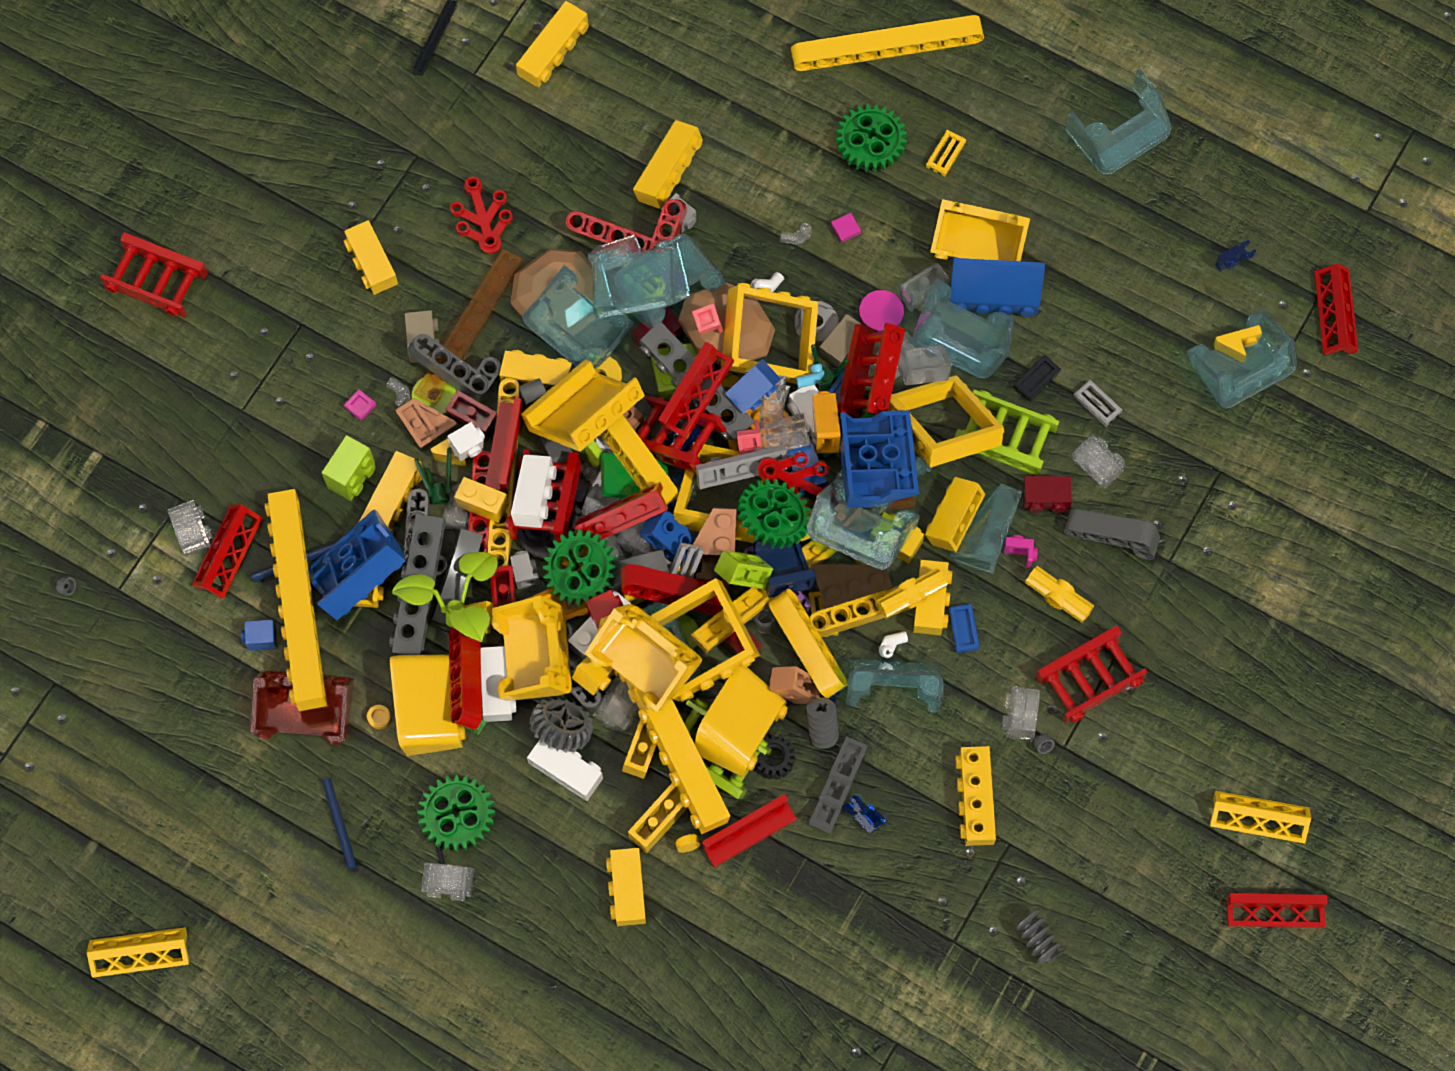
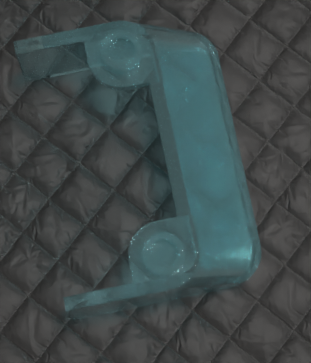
(1118, 147)

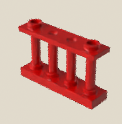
(153, 254)
(858, 367)
(672, 454)
(562, 507)
(1090, 652)

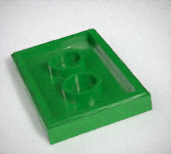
(616, 480)

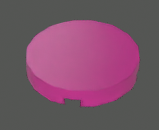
(881, 308)

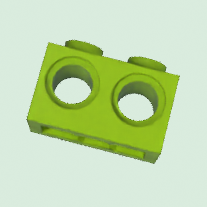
(743, 569)

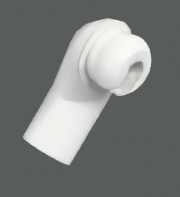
(772, 283)
(889, 643)

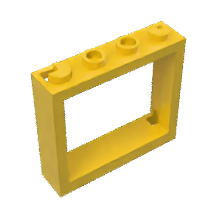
(733, 328)
(958, 447)
(693, 519)
(726, 668)

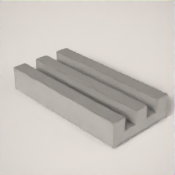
(1091, 408)
(693, 564)

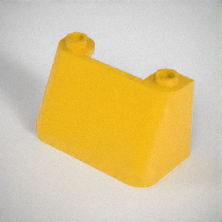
(978, 233)
(533, 649)
(644, 654)
(423, 704)
(739, 722)

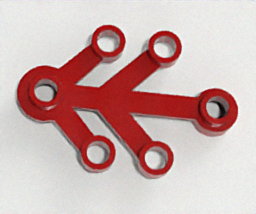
(482, 218)
(795, 478)

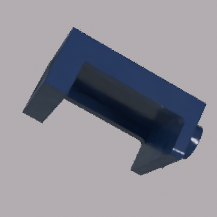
(788, 566)

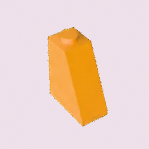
(826, 422)

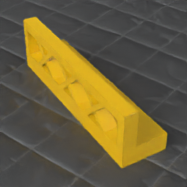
(1263, 809)
(138, 944)

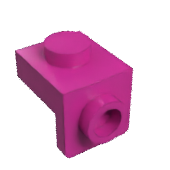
(1018, 545)

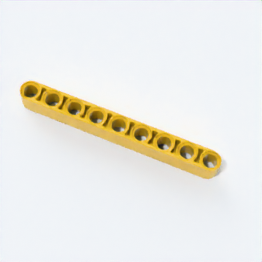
(887, 43)
(498, 530)

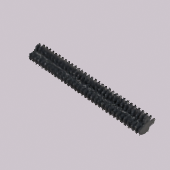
(434, 37)

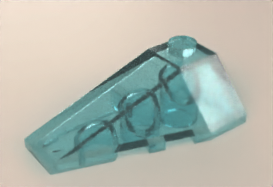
(989, 530)

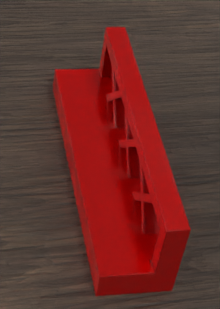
(1343, 308)
(688, 387)
(504, 445)
(624, 512)
(219, 550)
(748, 831)
(1276, 901)

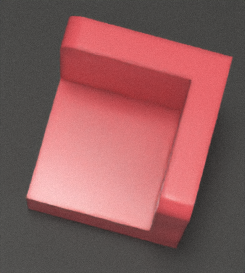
(707, 319)
(749, 439)

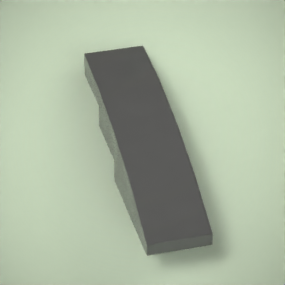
(653, 560)
(453, 580)
(838, 785)

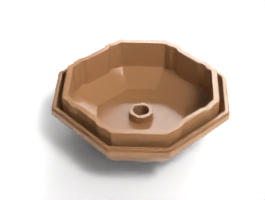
(537, 274)
(755, 331)

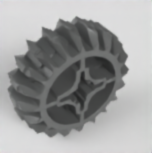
(561, 724)

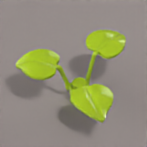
(471, 621)

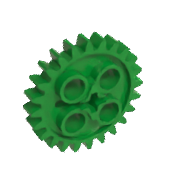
(879, 122)
(773, 513)
(597, 556)
(451, 793)

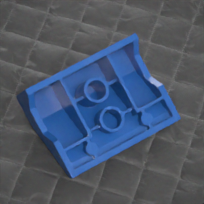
(997, 286)
(877, 458)
(355, 565)

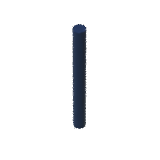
(311, 555)
(339, 824)

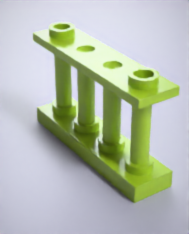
(1010, 455)
(731, 785)

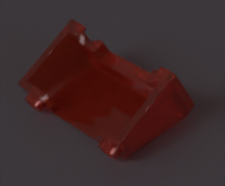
(275, 713)

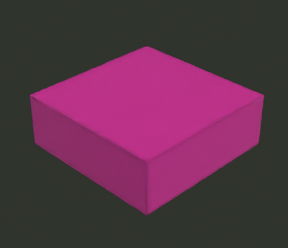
(846, 227)
(360, 405)

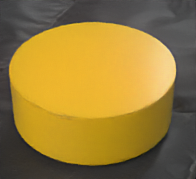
(378, 717)
(687, 843)

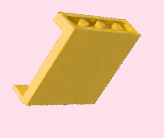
(581, 406)

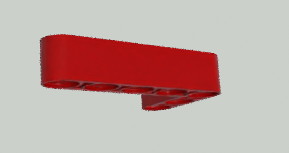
(611, 228)

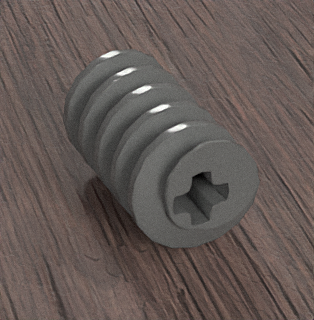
(822, 722)
(1039, 938)

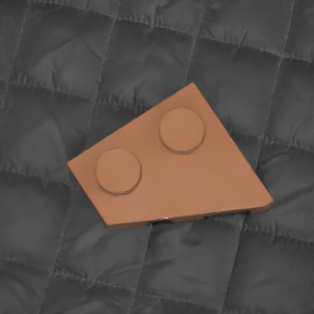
(424, 422)
(718, 531)

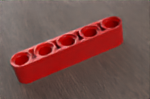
(479, 475)
(663, 587)
(465, 680)

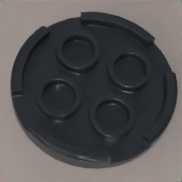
(538, 541)

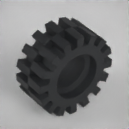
(784, 766)

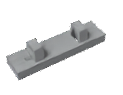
(736, 467)

